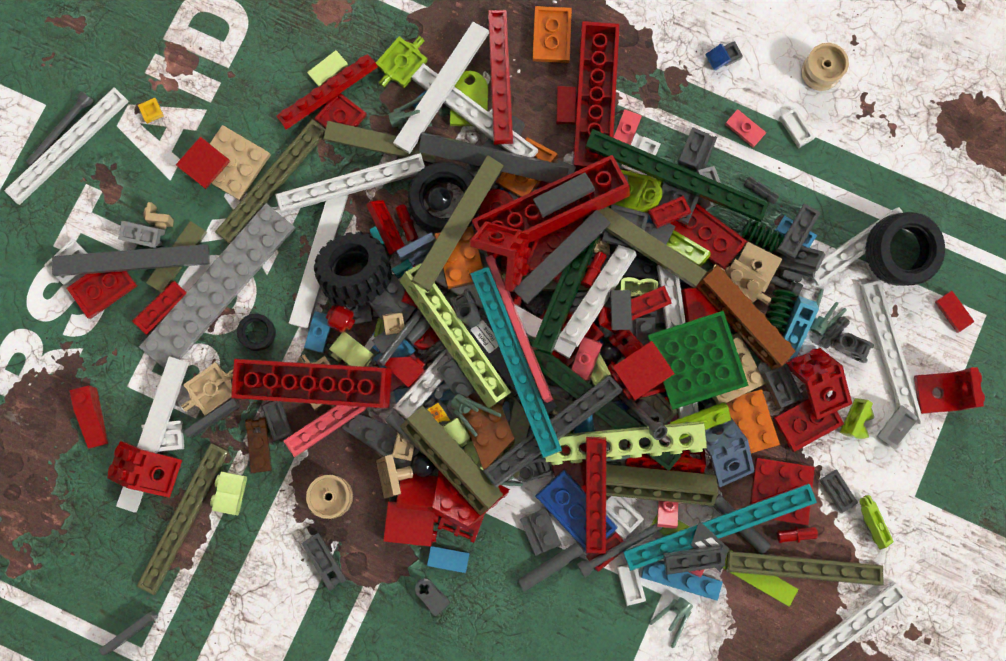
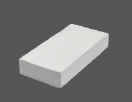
(797, 127)
(630, 585)

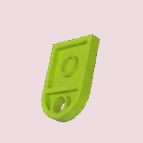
(477, 92)
(640, 188)

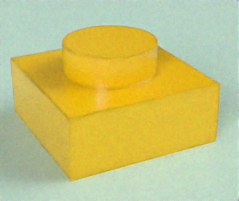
(151, 110)

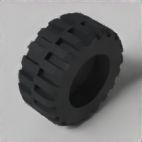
(347, 251)

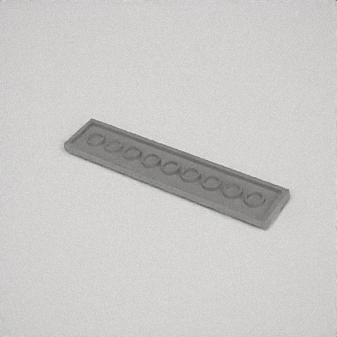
(218, 286)

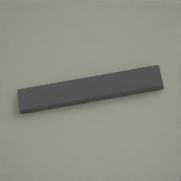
(561, 256)

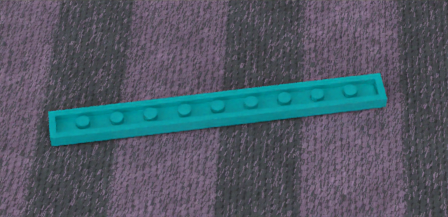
(516, 362)
(722, 525)

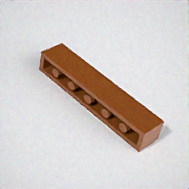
(745, 318)

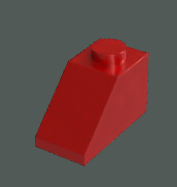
(406, 369)

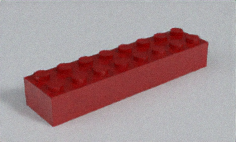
(595, 87)
(524, 215)
(312, 383)

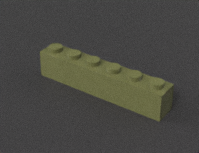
(451, 460)
(661, 485)

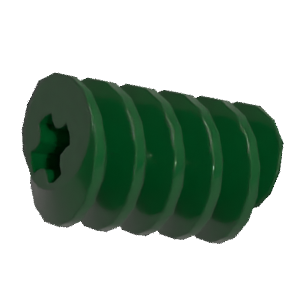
(761, 235)
(778, 308)

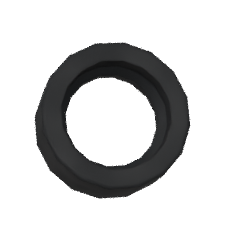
(256, 346)

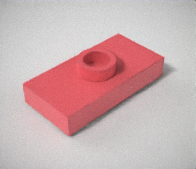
(627, 126)
(745, 128)
(586, 357)
(667, 514)

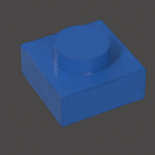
(718, 57)

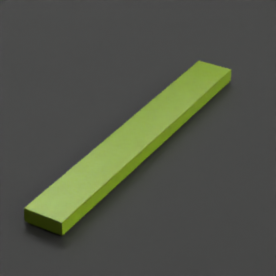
(770, 585)

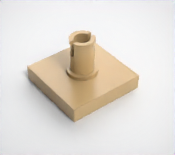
(760, 261)
(390, 475)

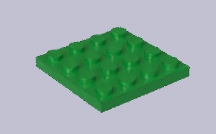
(701, 358)

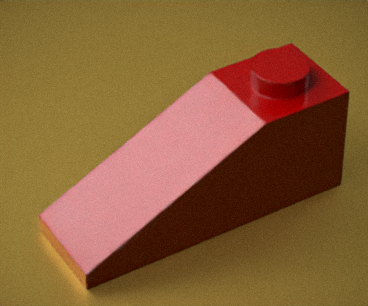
(89, 415)

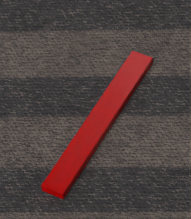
(500, 77)

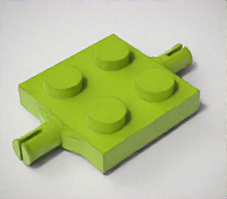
(401, 61)

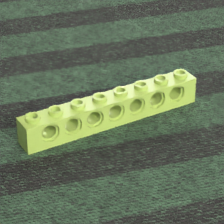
(457, 340)
(633, 435)

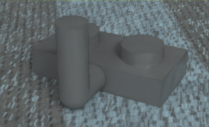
(454, 380)

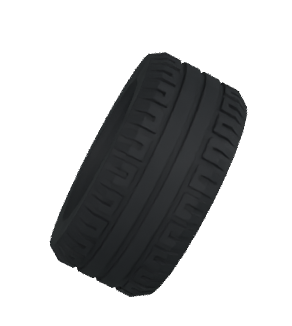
(423, 181)
(930, 242)

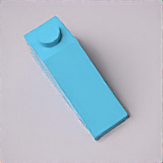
(800, 322)

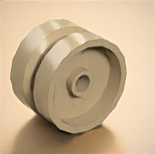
(825, 66)
(318, 500)

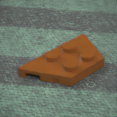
(493, 434)

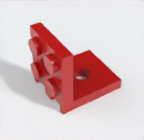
(506, 242)
(820, 375)
(958, 391)
(135, 470)

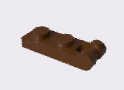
(258, 445)

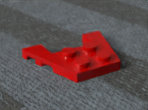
(454, 507)

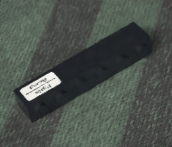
(487, 342)

